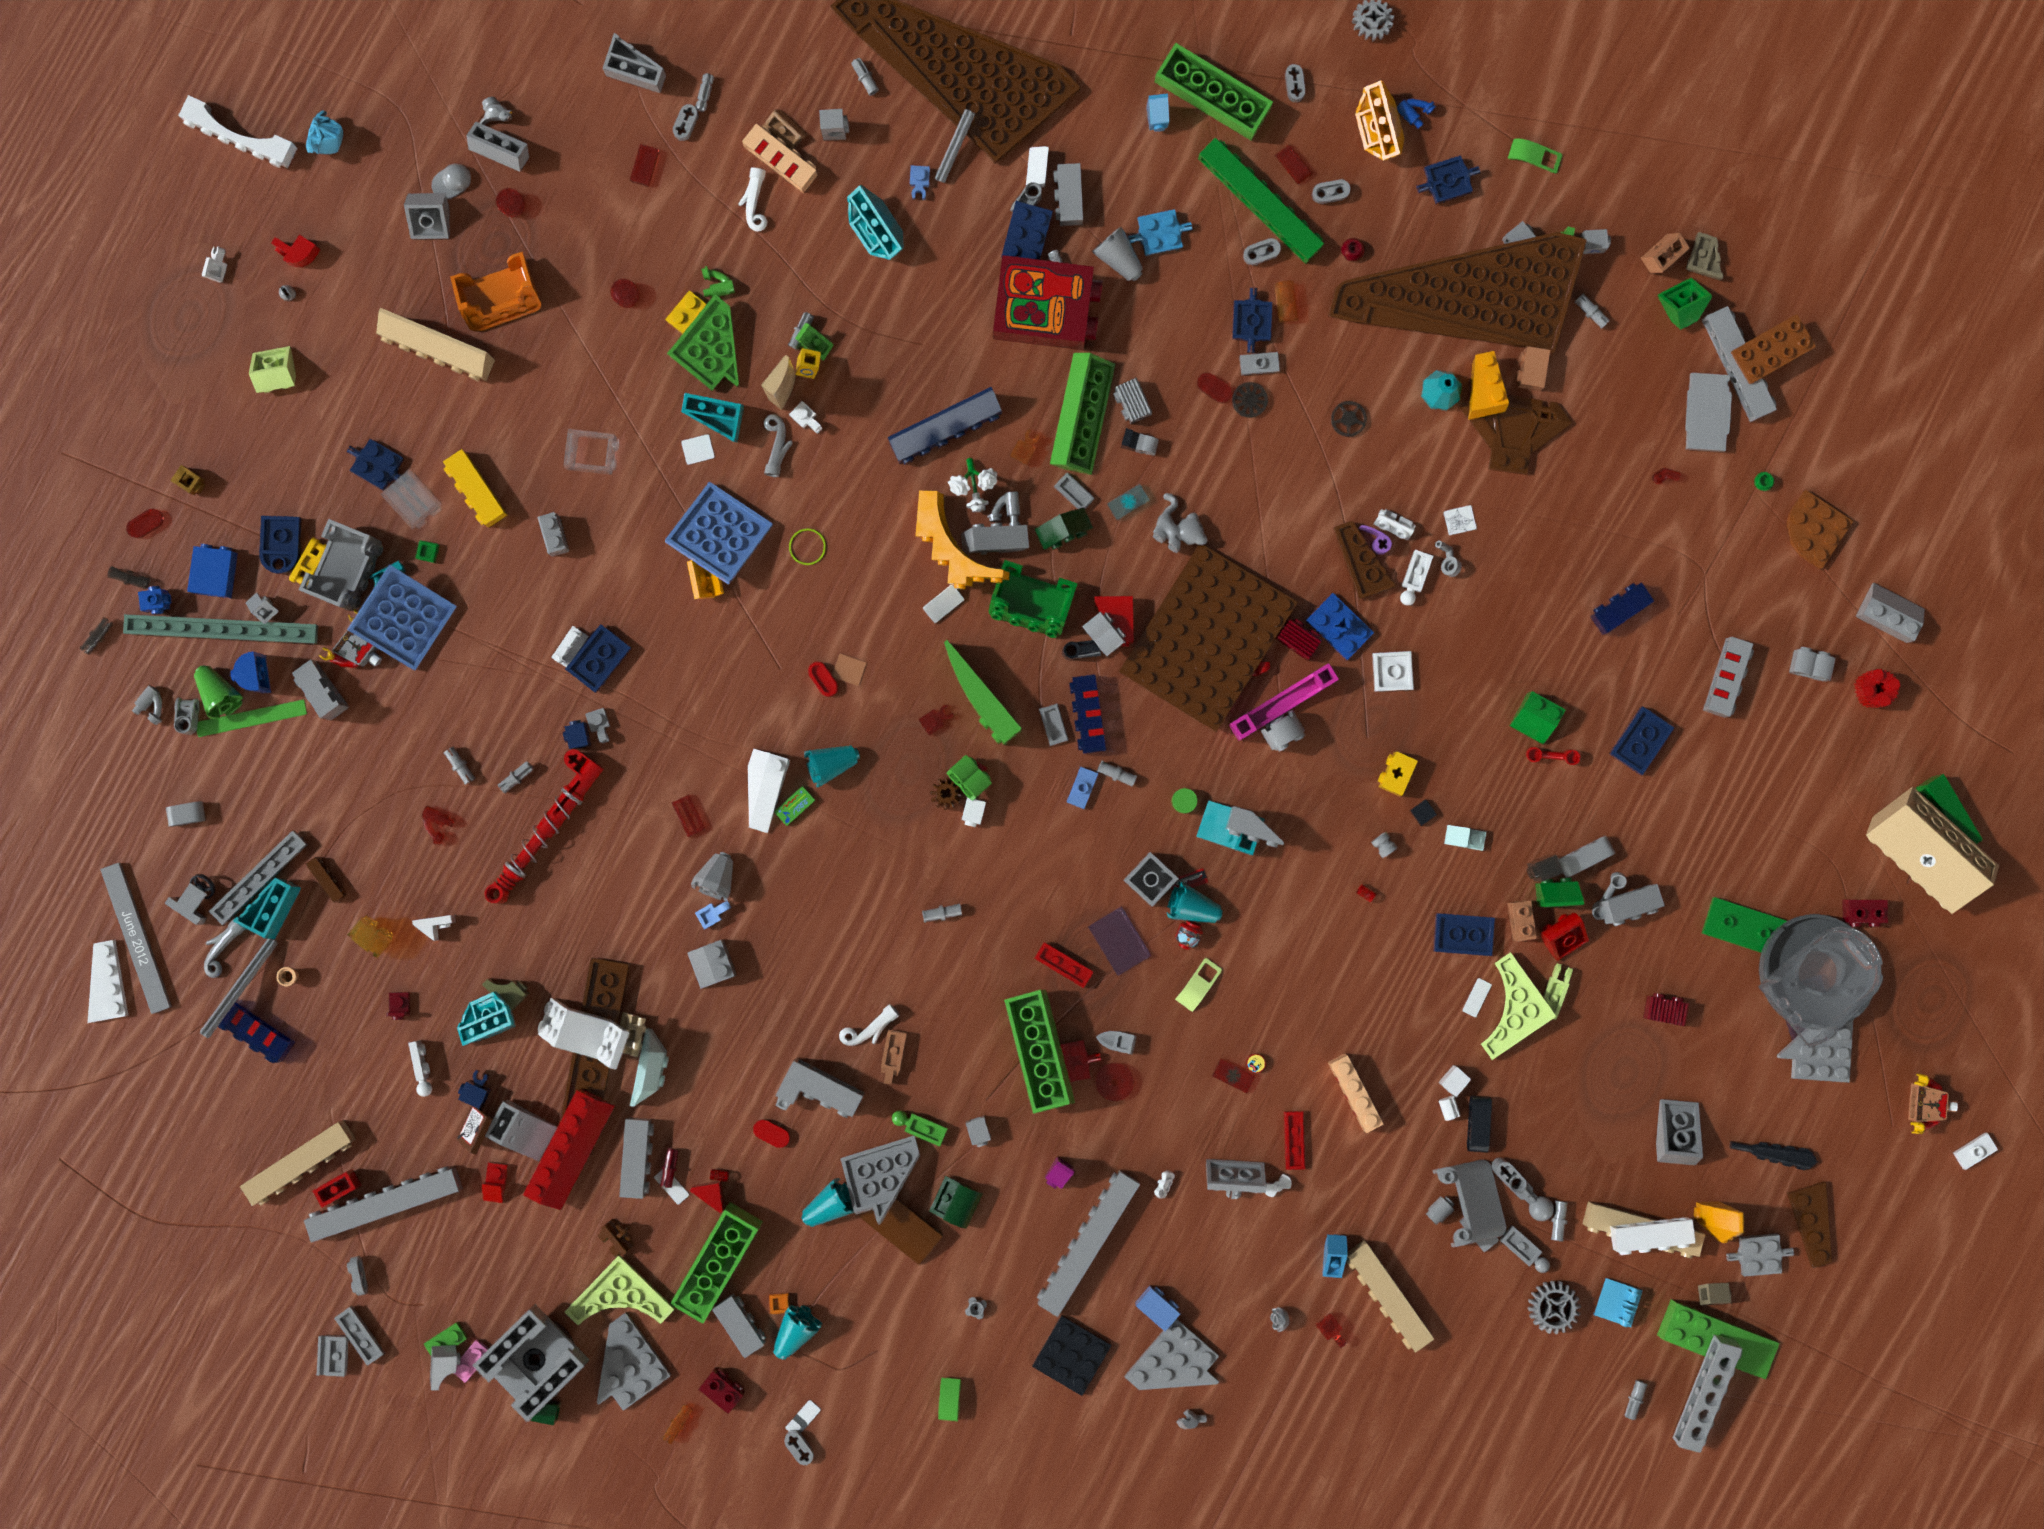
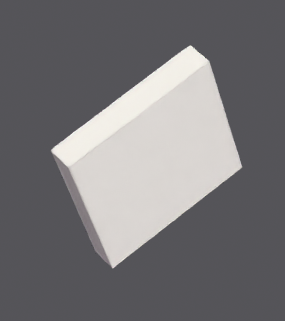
(1393, 671)

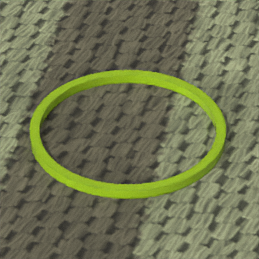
(817, 560)

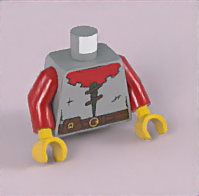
(352, 651)

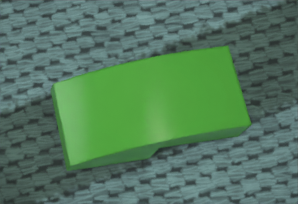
(949, 1399)

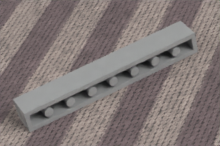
(380, 1205)
(1088, 1243)

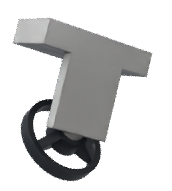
(192, 898)

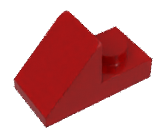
(495, 1182)

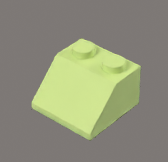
(272, 369)

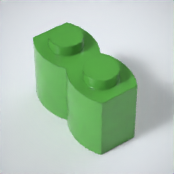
(969, 777)

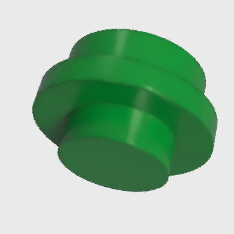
(1764, 481)

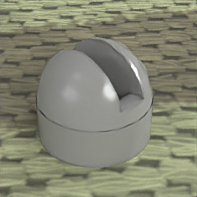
(292, 293)

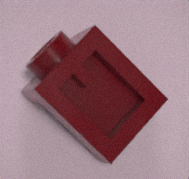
(399, 1005)

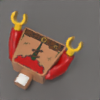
(1928, 1104)

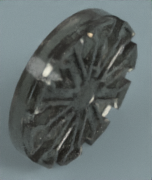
(1249, 399)

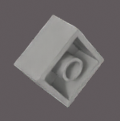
(1150, 879)

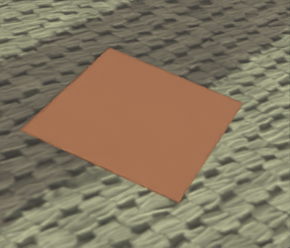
(849, 669)

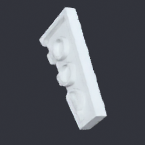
(106, 987)

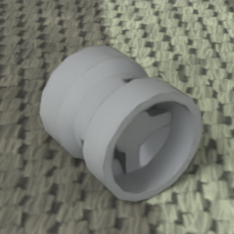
(1384, 845)

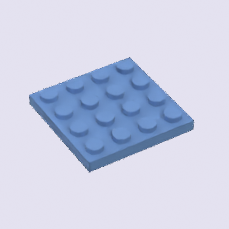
(718, 533)
(401, 617)

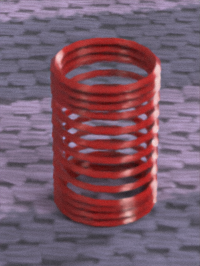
(1360, 890)
(712, 1175)

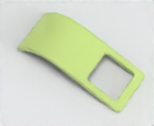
(1197, 987)

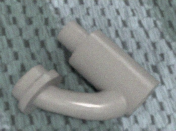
(1011, 500)
(149, 696)

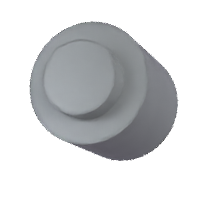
(1440, 1210)

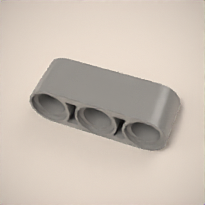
(1586, 856)

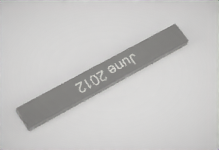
(136, 938)

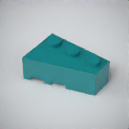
(716, 414)
(270, 909)

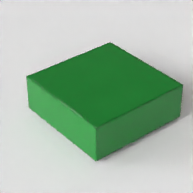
(427, 551)

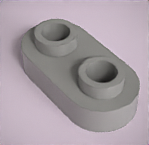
(1330, 191)
(1261, 252)
(356, 1269)

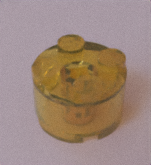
(369, 936)

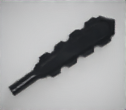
(1788, 1156)

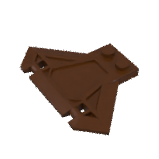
(1518, 431)

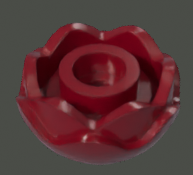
(1347, 251)

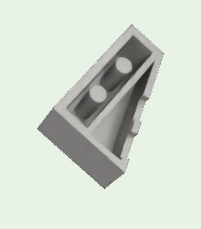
(995, 538)

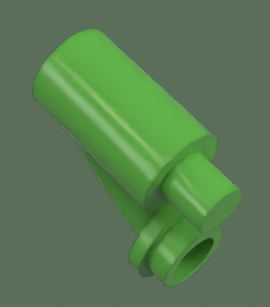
(723, 288)

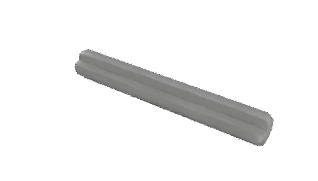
(954, 146)

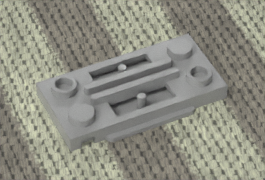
(1708, 412)

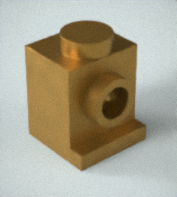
(184, 476)

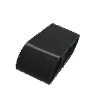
(1479, 1124)

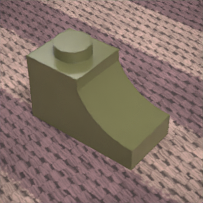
(512, 993)

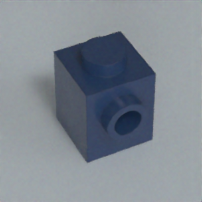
(577, 735)

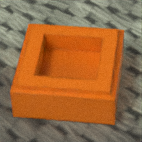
(779, 1303)

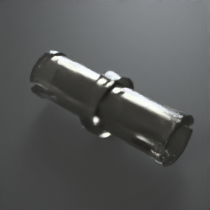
(128, 577)
(96, 636)

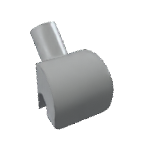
(1191, 1421)

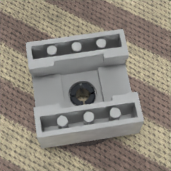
(526, 1380)

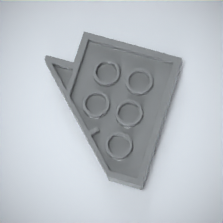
(1823, 1061)
(879, 1174)
(1173, 1361)
(629, 1364)

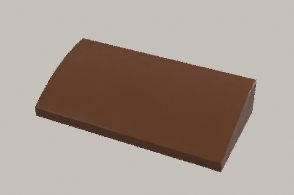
(905, 1230)

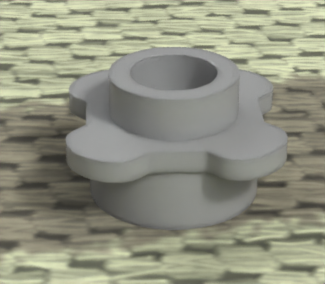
(970, 1311)

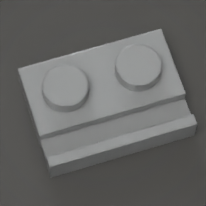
(332, 1355)

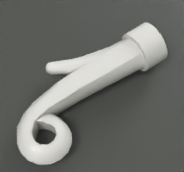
(751, 196)
(875, 1028)

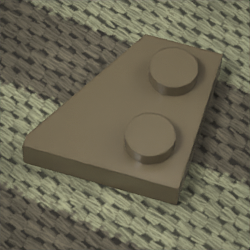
(1705, 257)

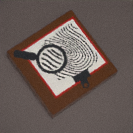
(474, 1129)

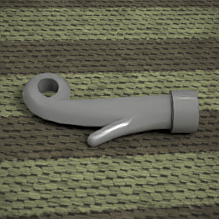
(779, 449)
(220, 943)

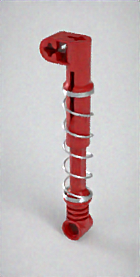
(570, 797)

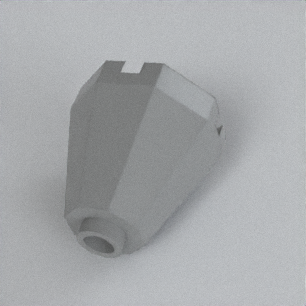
(715, 877)

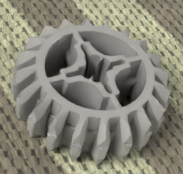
(1548, 1312)

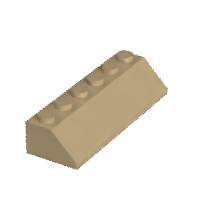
(434, 344)

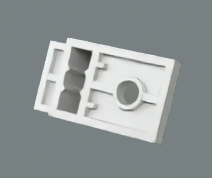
(582, 1033)

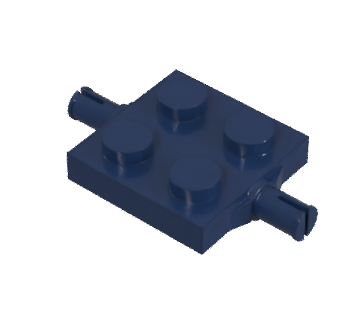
(1448, 179)
(1252, 320)
(376, 464)

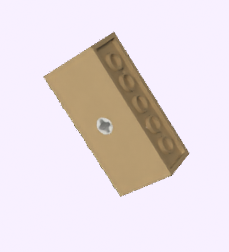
(1932, 850)

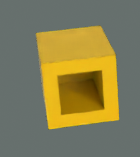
(808, 363)

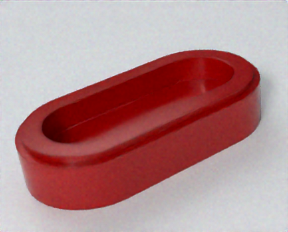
(823, 679)
(771, 1133)

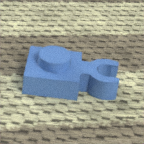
(919, 178)

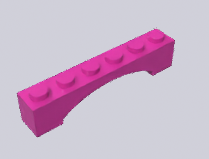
(1283, 702)

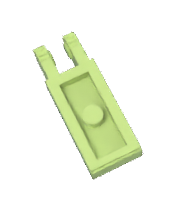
(1557, 989)

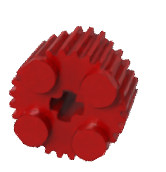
(1886, 685)

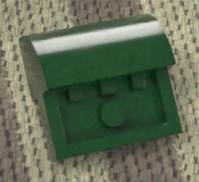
(955, 1202)

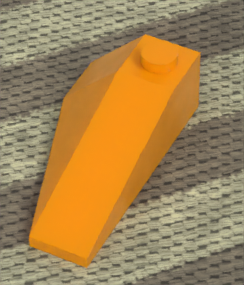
(1719, 1220)

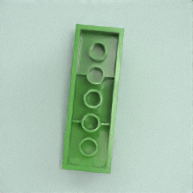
(990, 710)
(716, 1262)
(1695, 1331)

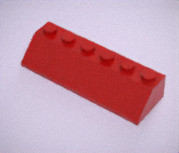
(568, 1149)

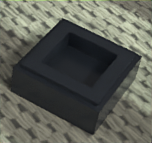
(1423, 812)

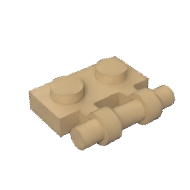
(635, 1026)

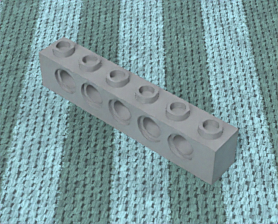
(1704, 1384)

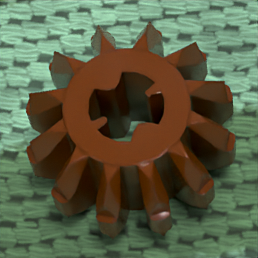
(944, 787)

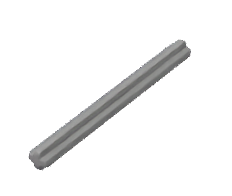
(238, 988)

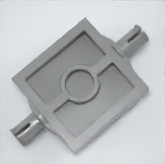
(1760, 1254)

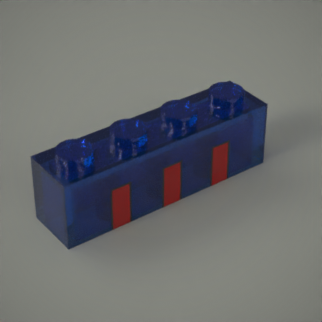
(1088, 714)
(256, 1033)

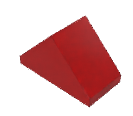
(711, 1194)

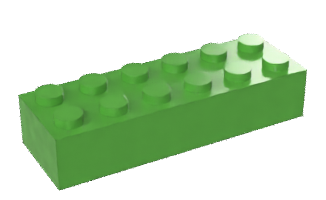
(1213, 91)
(1039, 1051)

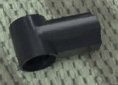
(1083, 650)

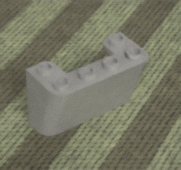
(343, 566)

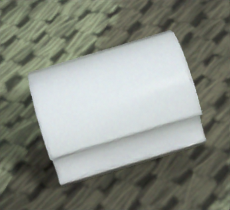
(1449, 1108)

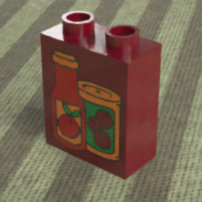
(1045, 303)

